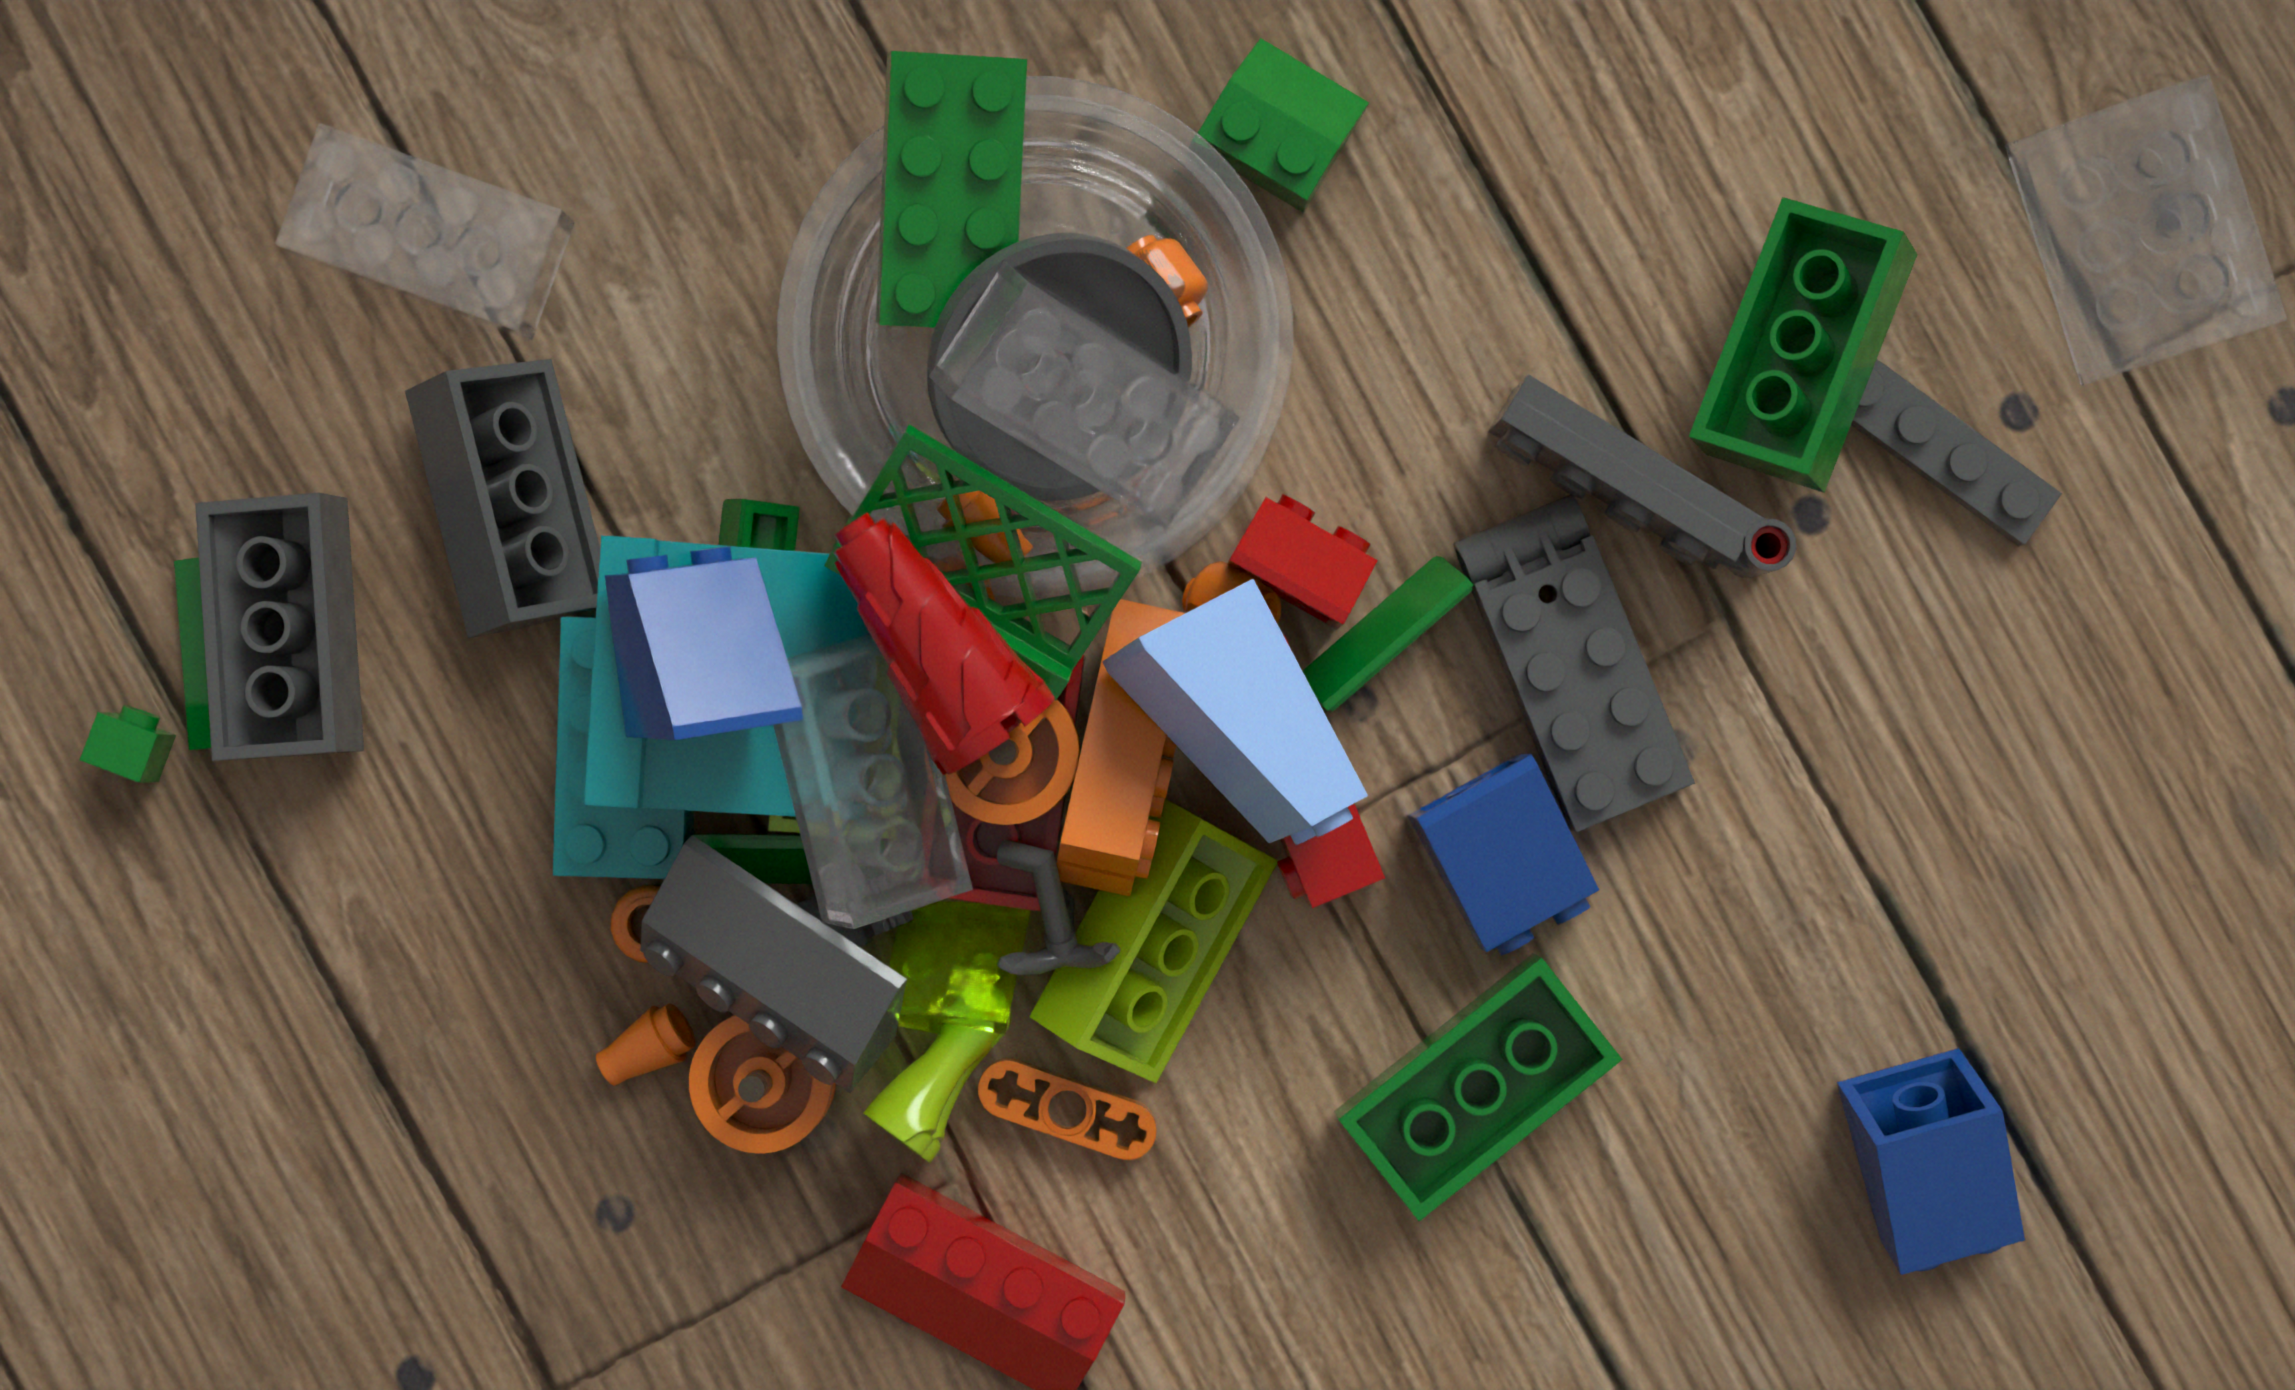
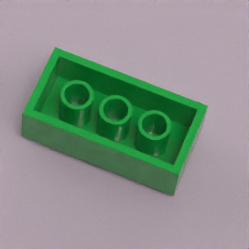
(946, 176)
(1803, 344)
(1477, 1086)

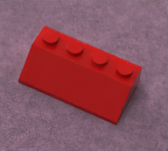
(983, 1288)

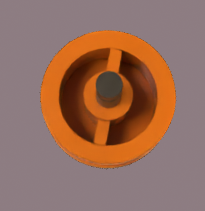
(1023, 773)
(754, 1093)

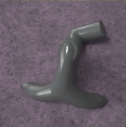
(1057, 914)

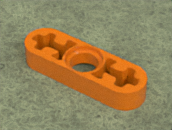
(1076, 1134)

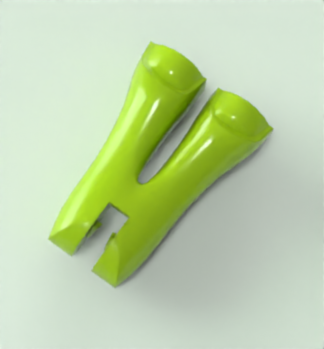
(921, 1097)

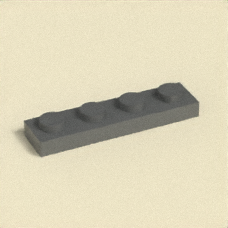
(1953, 456)

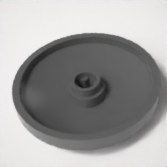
(1099, 281)

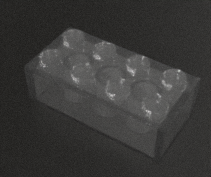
(425, 231)
(1083, 396)
(866, 791)

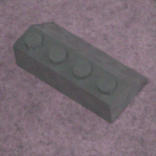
(507, 494)
(279, 626)
(772, 966)

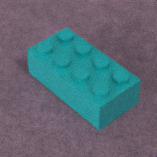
(600, 838)

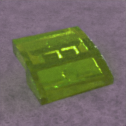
(952, 965)

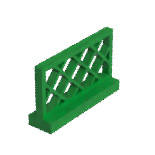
(1036, 647)

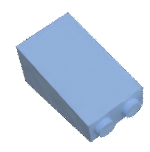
(1243, 714)

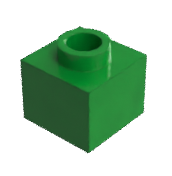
(128, 744)

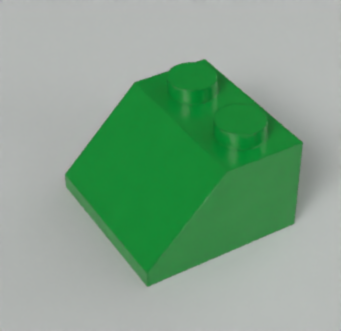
(1282, 123)

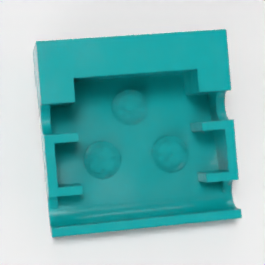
(721, 770)

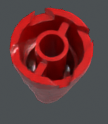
(940, 652)

